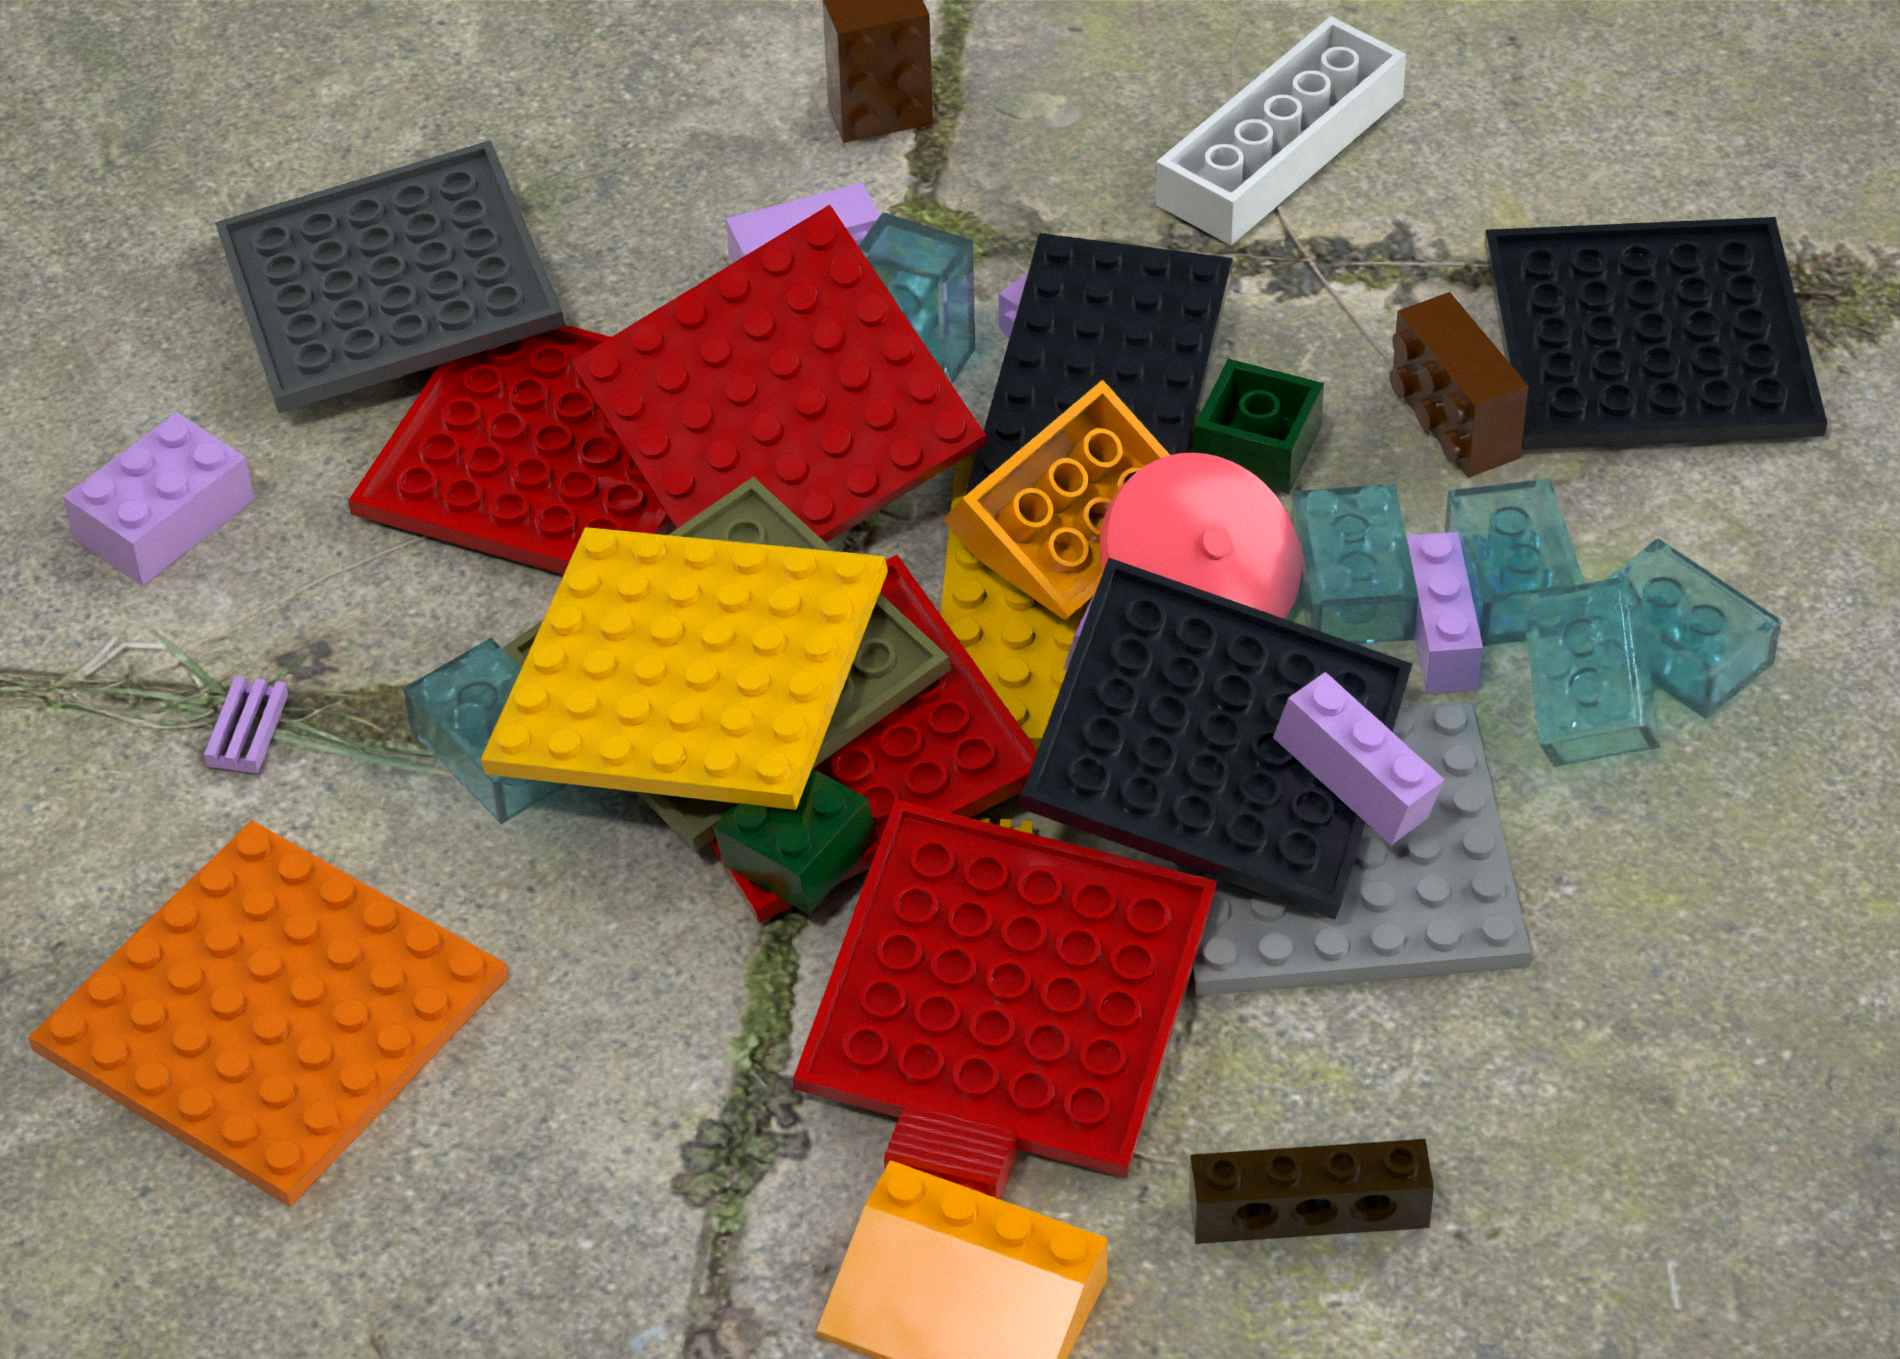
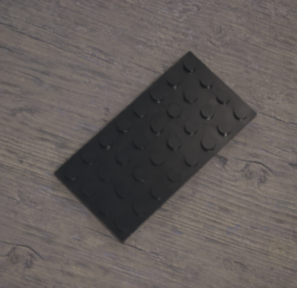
(1109, 315)

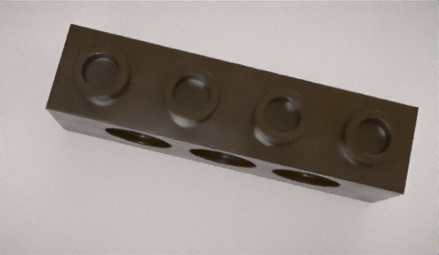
(1310, 1191)

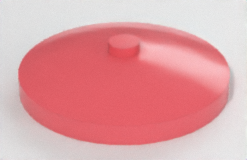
(1208, 529)

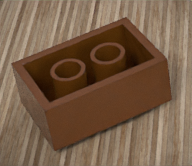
(877, 66)
(1458, 384)

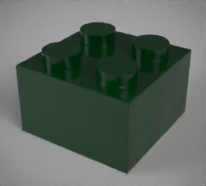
(1261, 421)
(798, 850)

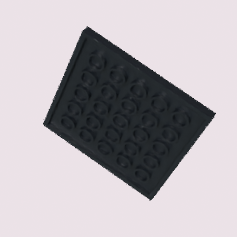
(1654, 333)
(1174, 745)

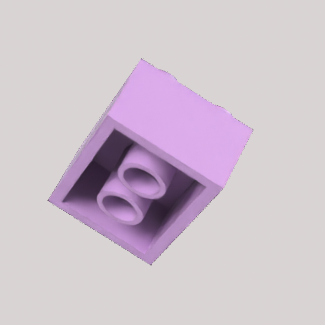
(159, 498)

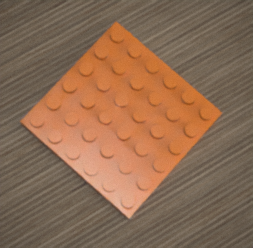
(269, 1011)

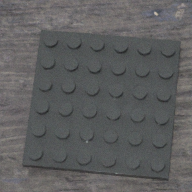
(387, 276)

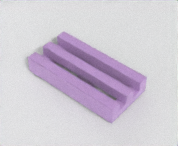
(255, 693)

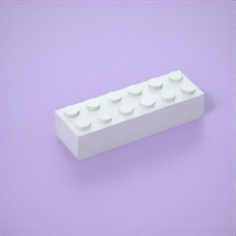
(1280, 130)

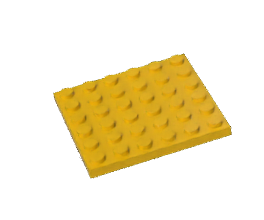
(687, 667)

